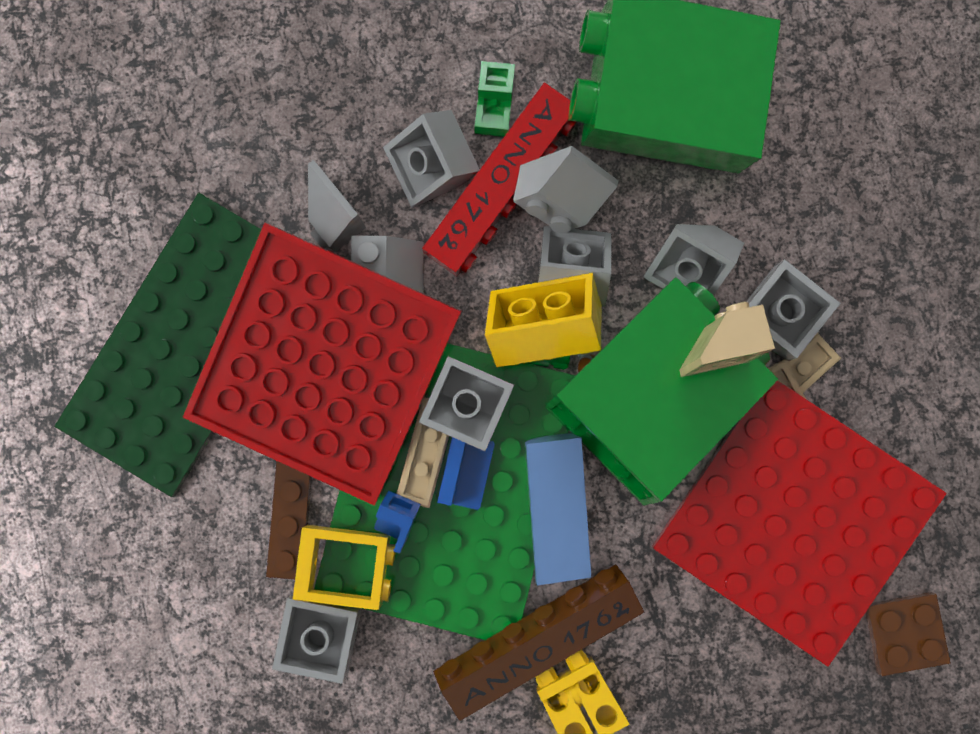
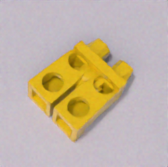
(578, 687)

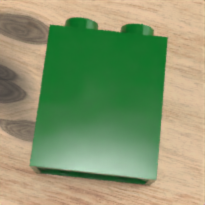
(677, 82)
(639, 409)

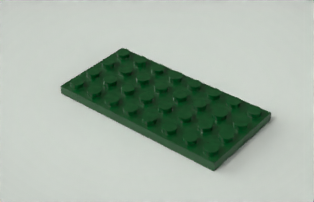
(153, 358)

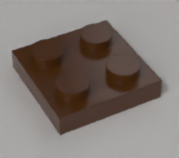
(907, 634)

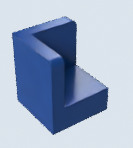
(396, 518)

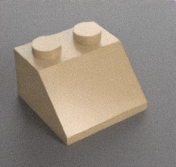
(730, 340)

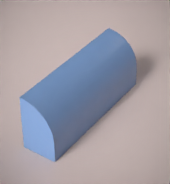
(558, 508)

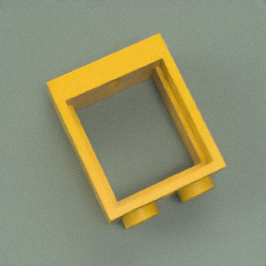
(307, 565)

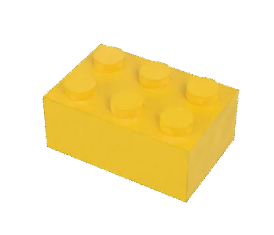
(544, 320)

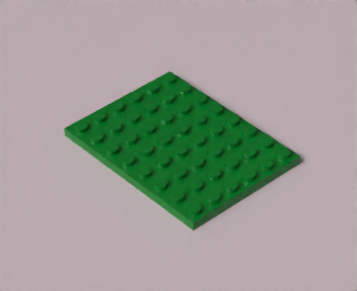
(459, 563)

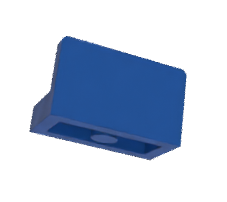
(465, 475)

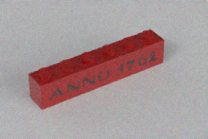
(494, 186)

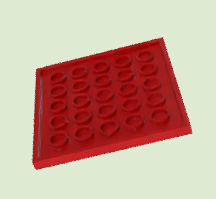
(321, 363)
(799, 521)

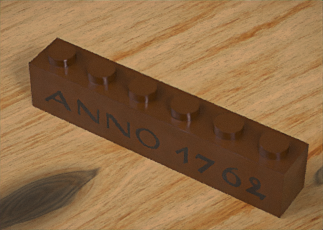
(537, 642)

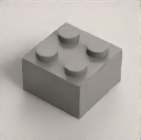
(793, 308)
(316, 640)

